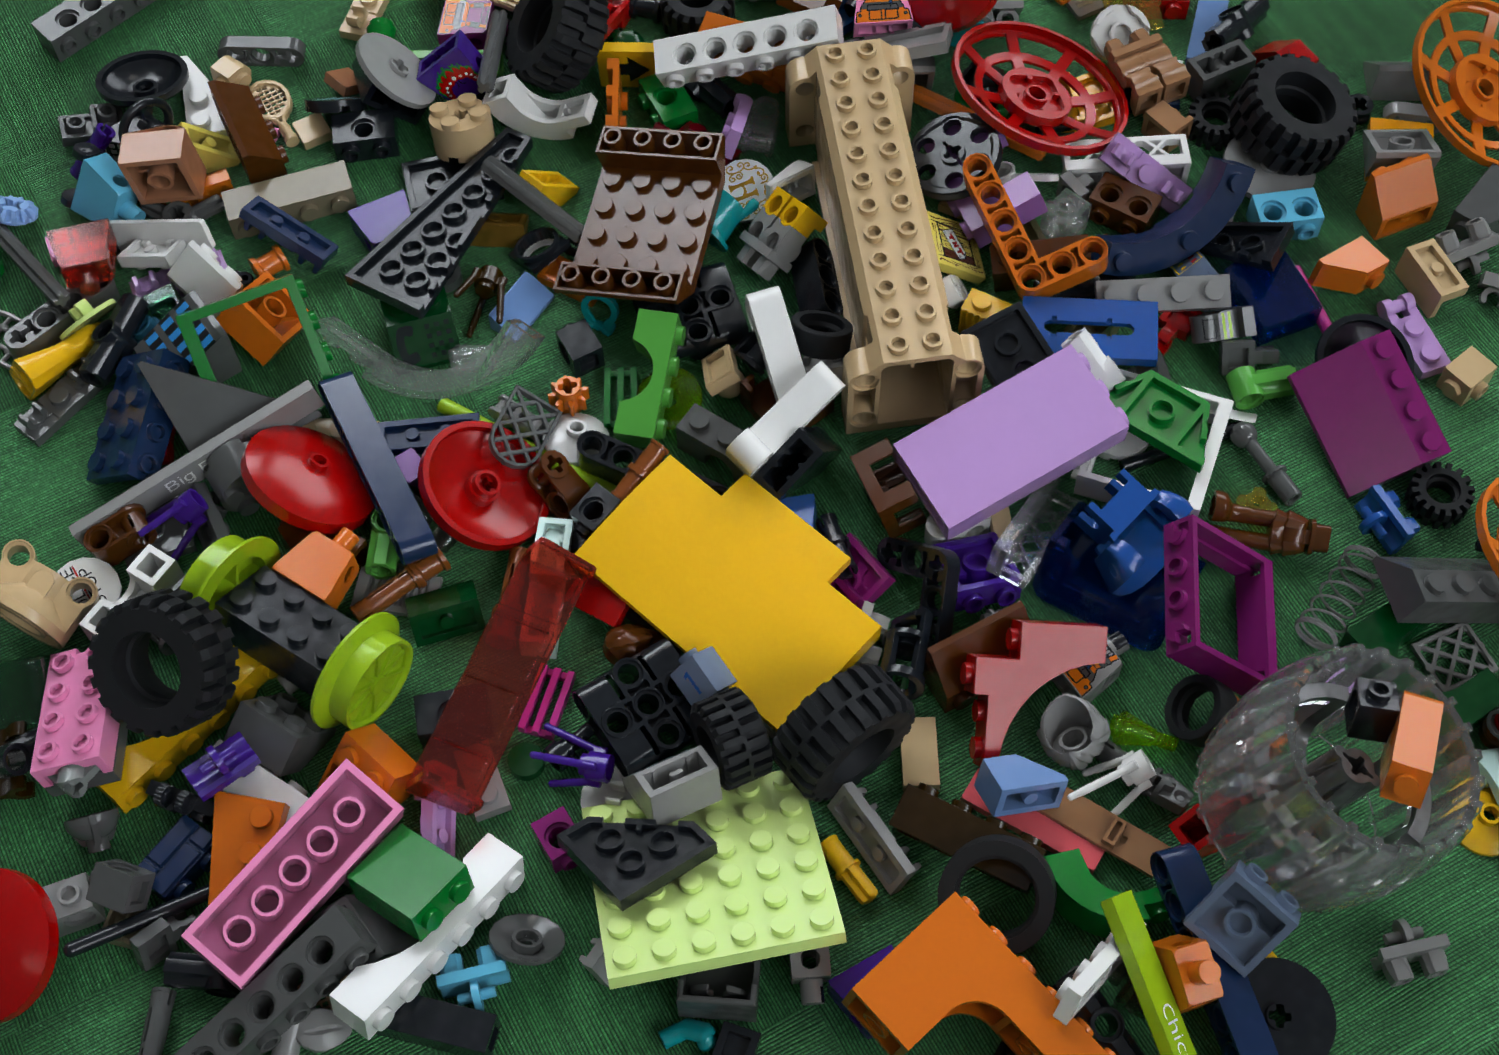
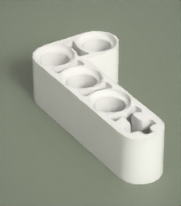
(775, 338)
(794, 410)

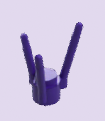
(185, 508)
(595, 766)

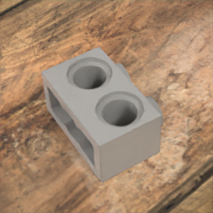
(71, 906)

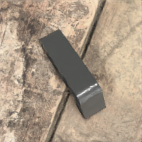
(48, 322)

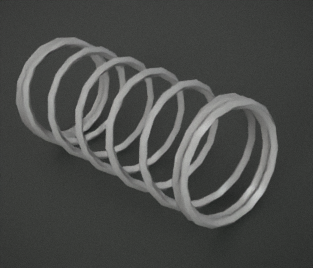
(1351, 566)

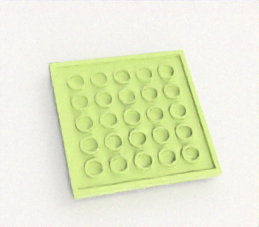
(746, 904)

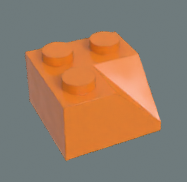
(263, 323)

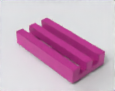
(555, 676)

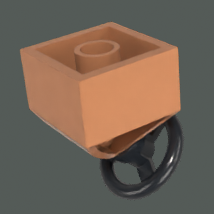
(159, 156)

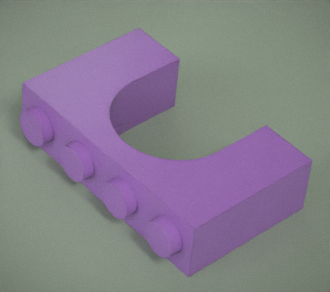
(1020, 190)

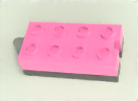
(75, 735)

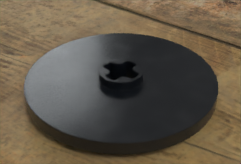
(1303, 1002)

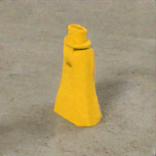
(42, 368)

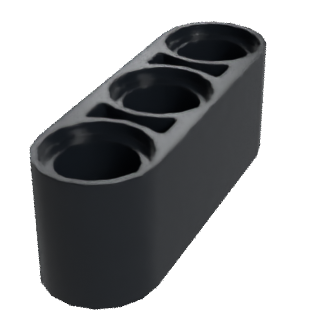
(816, 279)

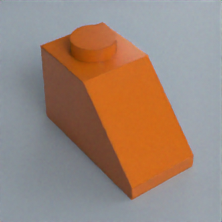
(1350, 268)

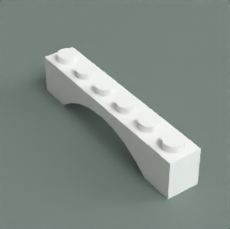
(378, 989)

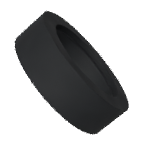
(1025, 857)

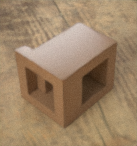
(1165, 120)

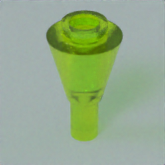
(1133, 731)

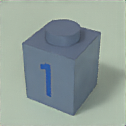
(702, 674)

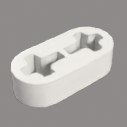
(955, 291)

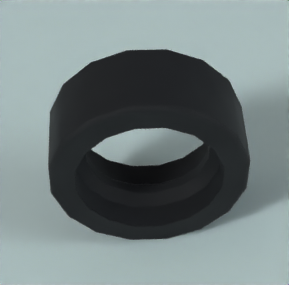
(822, 334)
(1183, 697)

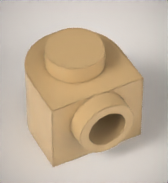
(231, 70)

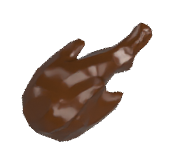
(628, 641)

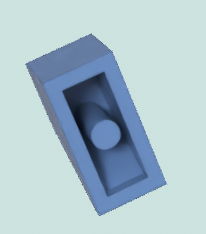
(1018, 785)

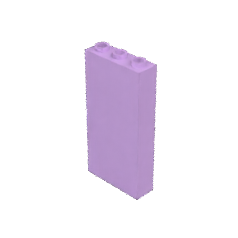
(1010, 441)

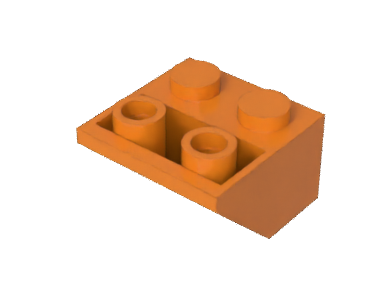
(1398, 197)
(376, 757)

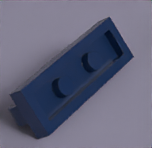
(288, 232)
(420, 431)

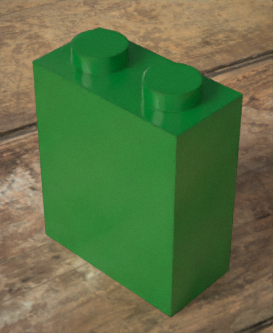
(411, 882)

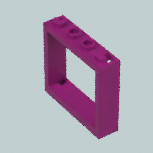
(1254, 604)

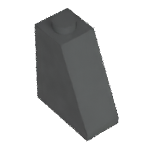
(1479, 202)

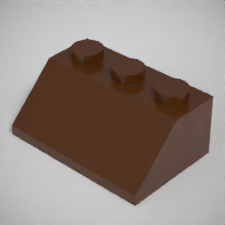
(248, 131)
(945, 658)

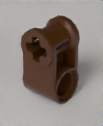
(558, 487)
(118, 536)

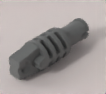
(1165, 790)

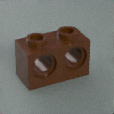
(1123, 205)

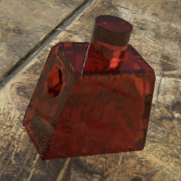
(85, 254)

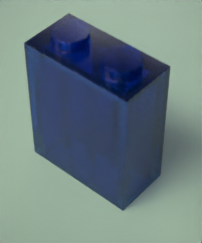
(1279, 299)

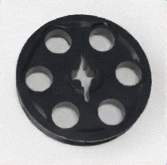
(961, 145)

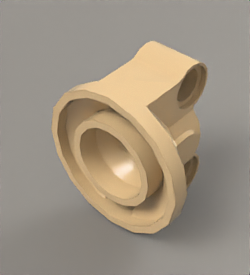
(40, 598)

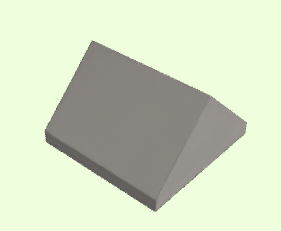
(1392, 80)
(1392, 146)

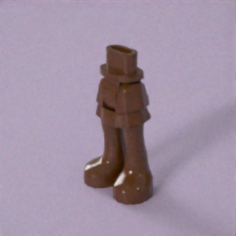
(1285, 532)

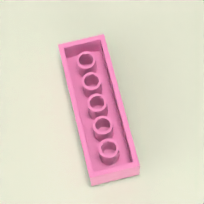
(293, 875)

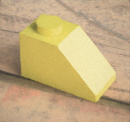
(213, 148)

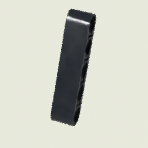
(612, 452)

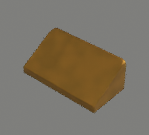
(502, 230)

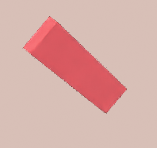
(1054, 836)

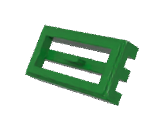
(619, 375)

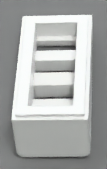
(795, 179)

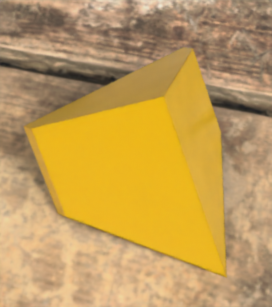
(551, 184)

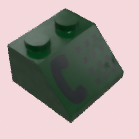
(422, 340)

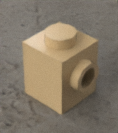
(1466, 376)

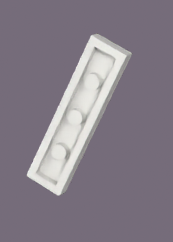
(1087, 979)

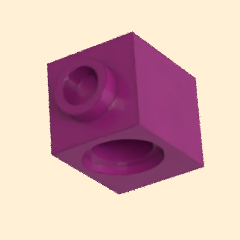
(545, 833)

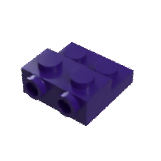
(976, 584)

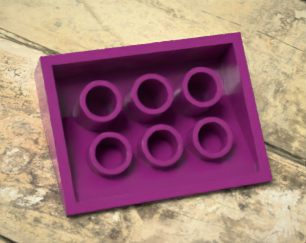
(1369, 413)

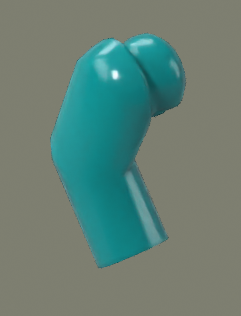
(691, 1030)

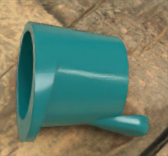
(727, 218)

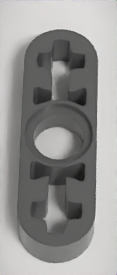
(289, 50)

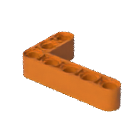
(1017, 239)

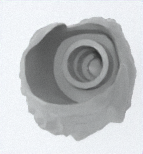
(1072, 731)

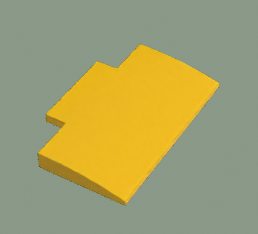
(736, 579)

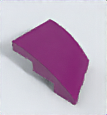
(870, 580)

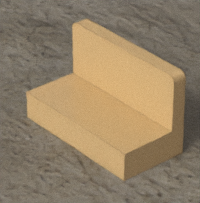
(1430, 276)

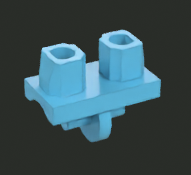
(476, 982)

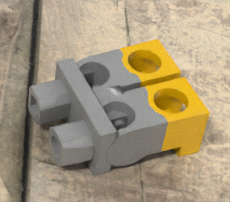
(778, 234)

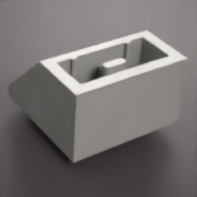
(676, 786)

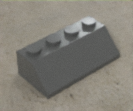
(1440, 589)

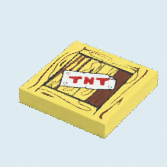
(954, 251)

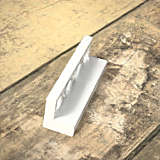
(1176, 163)

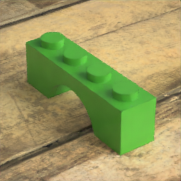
(642, 416)

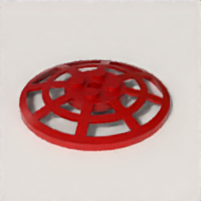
(1035, 95)

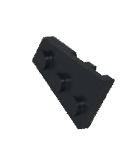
(1251, 243)

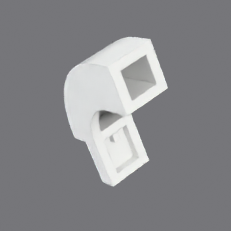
(538, 116)

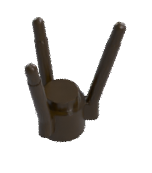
(487, 283)

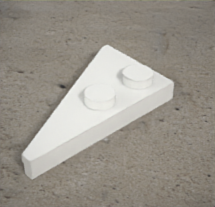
(198, 101)

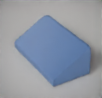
(523, 301)

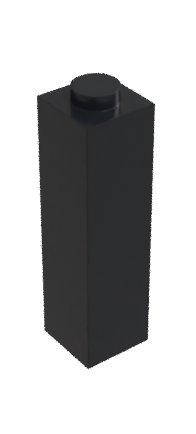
(444, 1027)

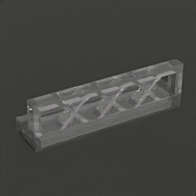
(1019, 532)

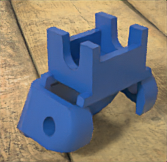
(1131, 532)

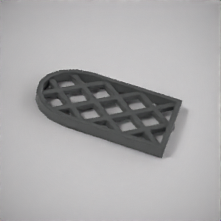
(540, 404)

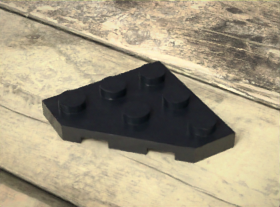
(636, 855)

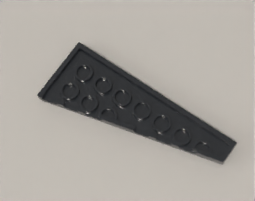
(427, 247)

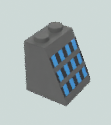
(211, 333)

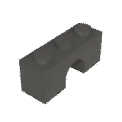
(707, 435)

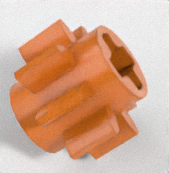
(569, 395)

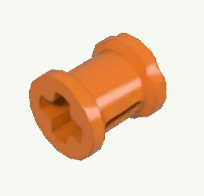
(272, 261)

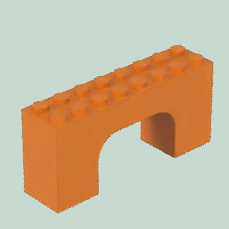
(964, 968)

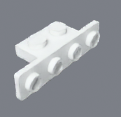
(157, 241)

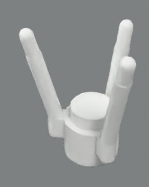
(1132, 767)

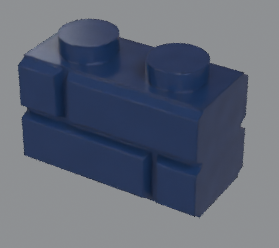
(179, 859)

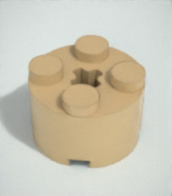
(460, 127)

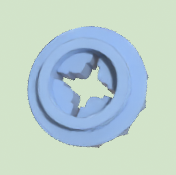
(17, 211)

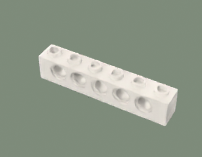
(734, 39)

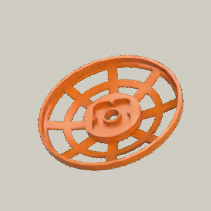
(1464, 78)

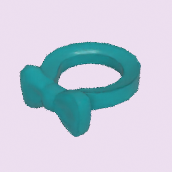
(606, 327)

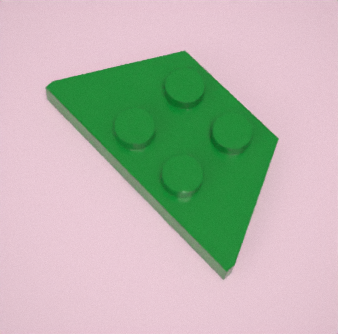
(1165, 416)

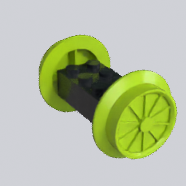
(342, 664)

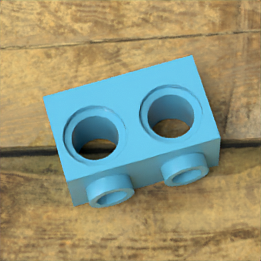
(1294, 206)

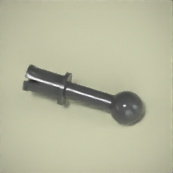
(1245, 436)

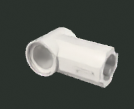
(1101, 365)

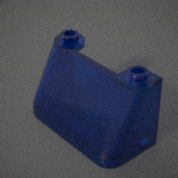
(1073, 584)

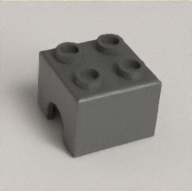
(721, 993)

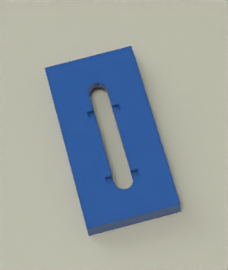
(1126, 350)

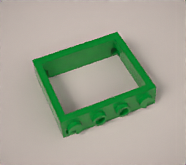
(296, 292)

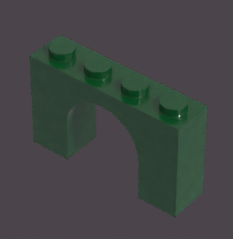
(1380, 629)

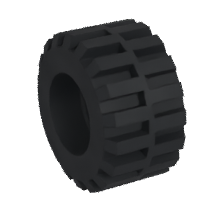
(686, 16)
(733, 737)

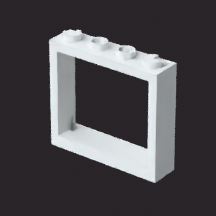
(1093, 485)

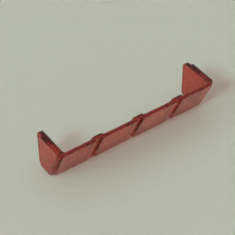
(499, 678)

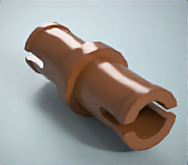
(640, 469)

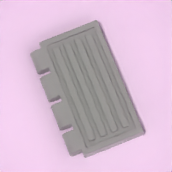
(920, 42)

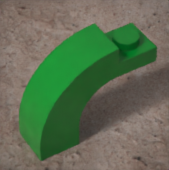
(1081, 895)

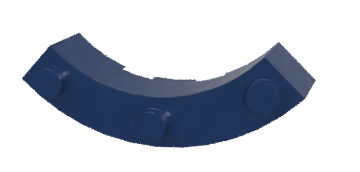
(1184, 230)

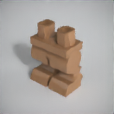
(1147, 69)

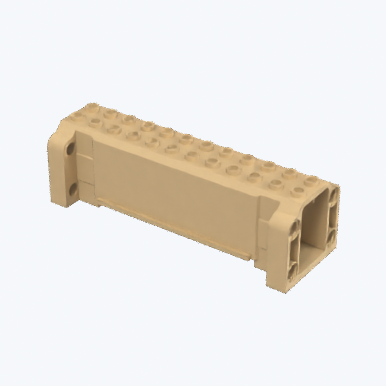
(903, 353)

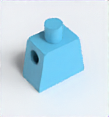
(104, 192)

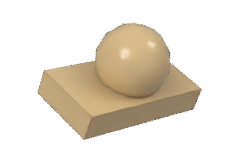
(722, 373)

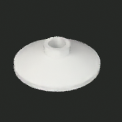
(567, 432)

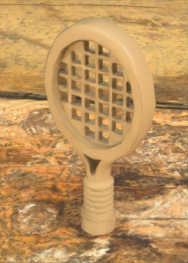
(278, 119)

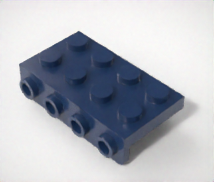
(135, 424)

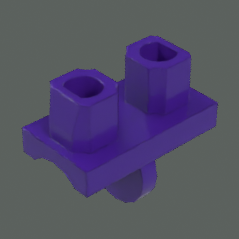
(221, 766)

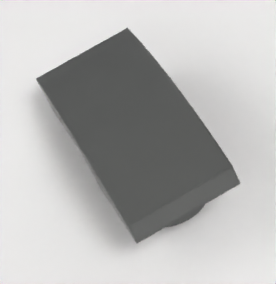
(80, 127)

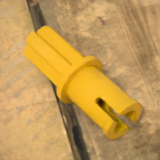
(848, 870)

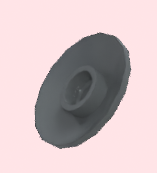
(526, 939)

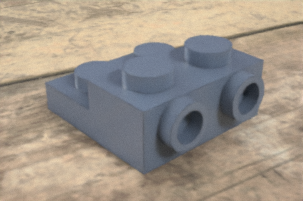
(1244, 917)

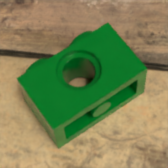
(667, 105)

